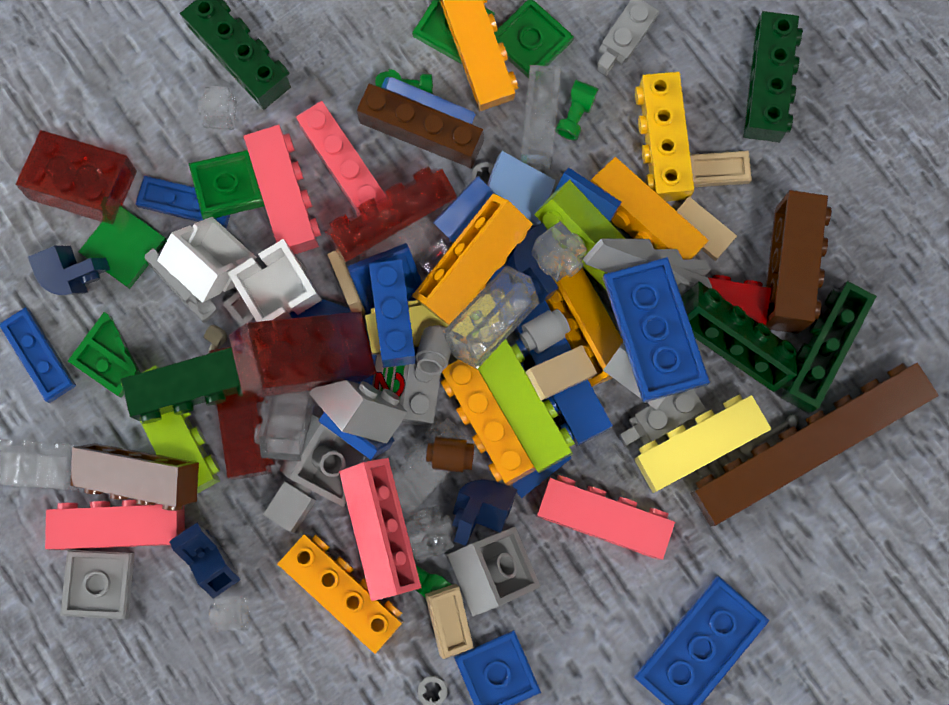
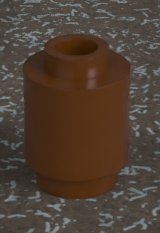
(450, 454)

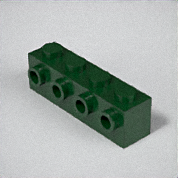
(237, 51)
(772, 77)
(739, 338)
(828, 346)
(181, 386)

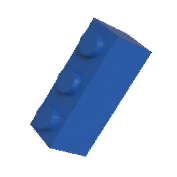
(392, 313)

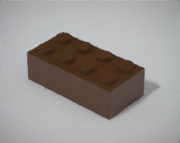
(796, 261)

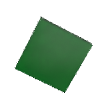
(435, 31)
(532, 37)
(226, 185)
(123, 246)

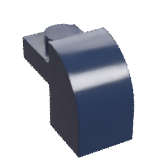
(523, 261)
(61, 274)
(483, 504)
(206, 559)

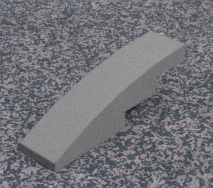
(620, 254)

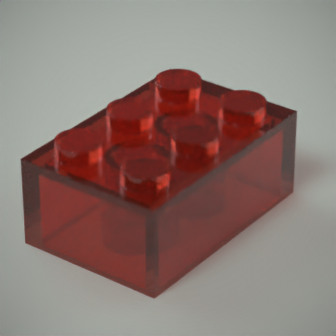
(76, 177)

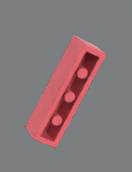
(339, 155)
(281, 190)
(606, 518)
(111, 526)
(379, 529)

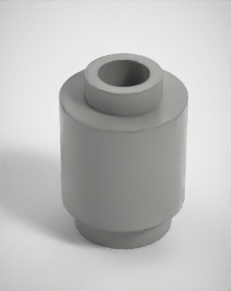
(544, 331)
(433, 351)

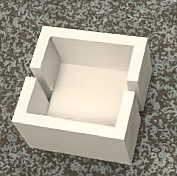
(202, 258)
(277, 288)

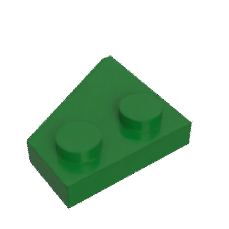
(105, 355)

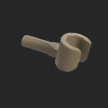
(216, 336)

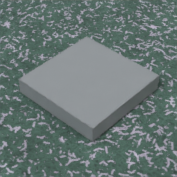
(97, 584)

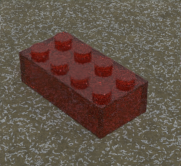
(301, 353)

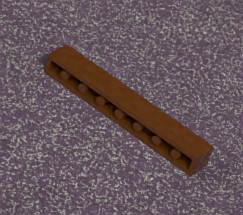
(813, 444)

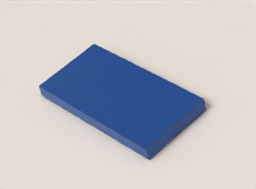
(655, 330)
(702, 646)

